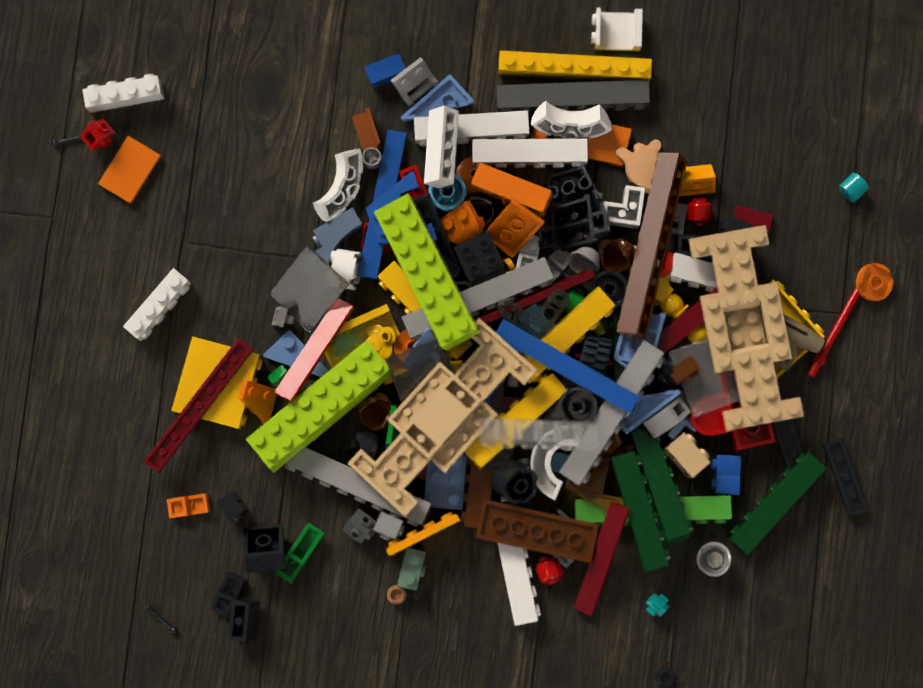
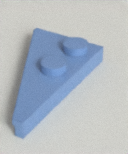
(446, 93)
(288, 349)
(646, 408)

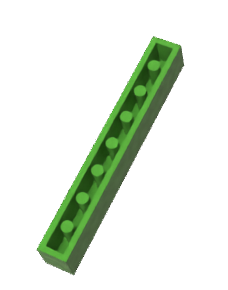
(697, 508)

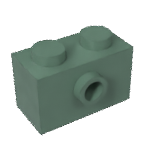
(412, 568)

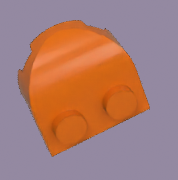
(463, 223)

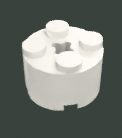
(346, 265)

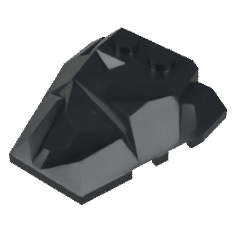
(574, 214)

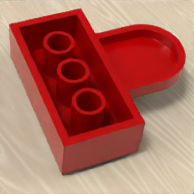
(742, 438)

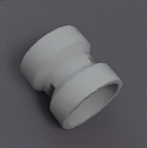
(369, 155)

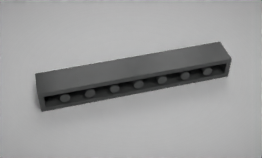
(574, 95)

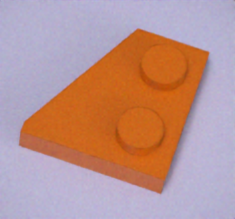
(258, 398)

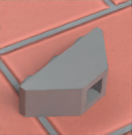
(668, 416)

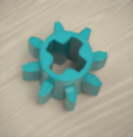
(657, 604)

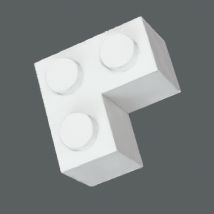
(629, 212)

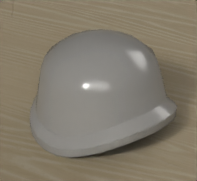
(584, 259)
(714, 559)

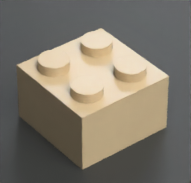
(687, 455)

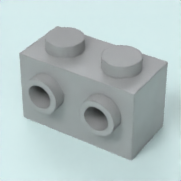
(389, 526)

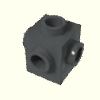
(360, 526)

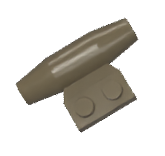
(798, 336)

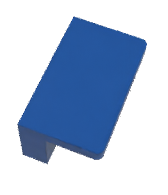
(384, 70)

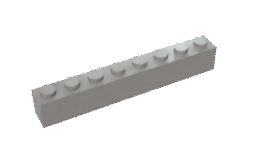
(490, 293)
(610, 416)
(348, 480)

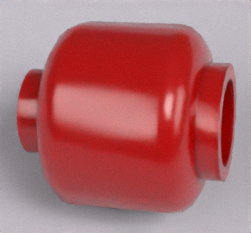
(699, 211)
(549, 570)

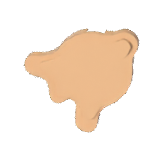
(640, 163)

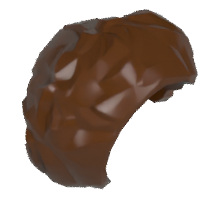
(616, 255)
(375, 412)

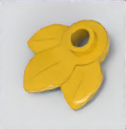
(378, 341)

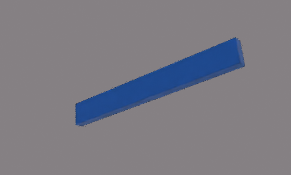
(387, 178)
(567, 366)

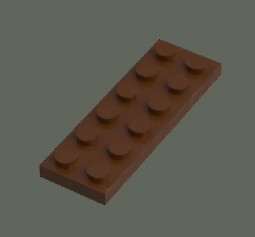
(537, 531)

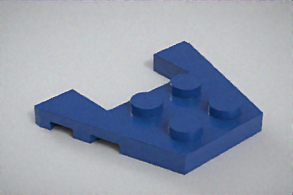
(404, 186)

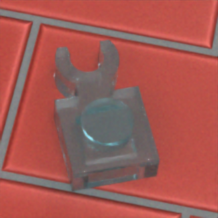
(343, 343)

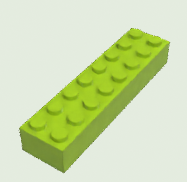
(427, 272)
(319, 406)

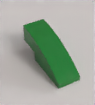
(300, 552)

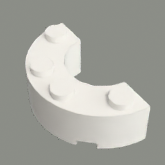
(540, 464)

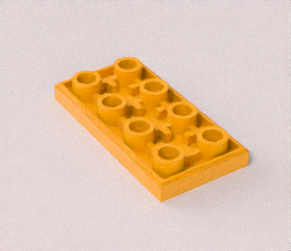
(413, 537)

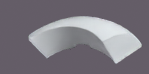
(571, 124)
(345, 186)

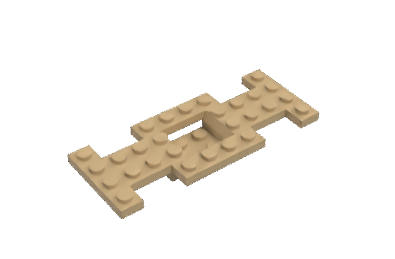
(737, 329)
(436, 412)

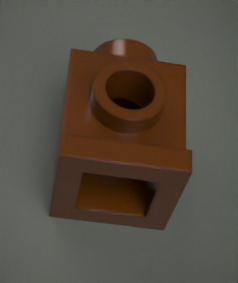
(684, 370)

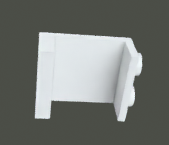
(617, 30)

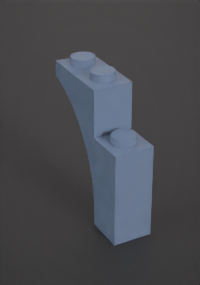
(335, 232)

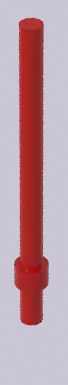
(820, 358)

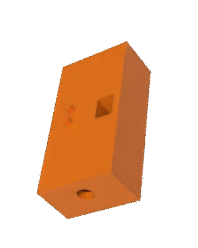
(508, 187)

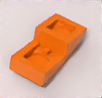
(188, 505)

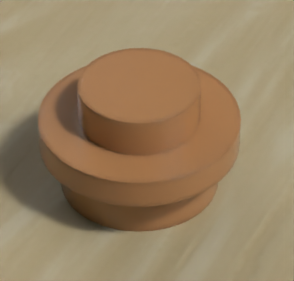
(396, 594)

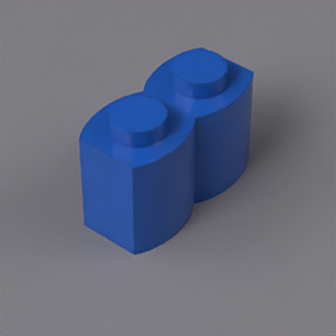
(727, 475)

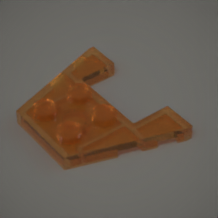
(594, 488)

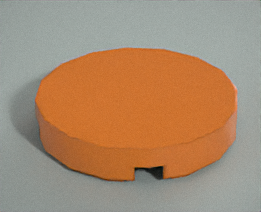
(874, 282)

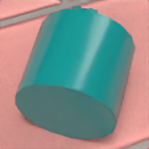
(853, 187)

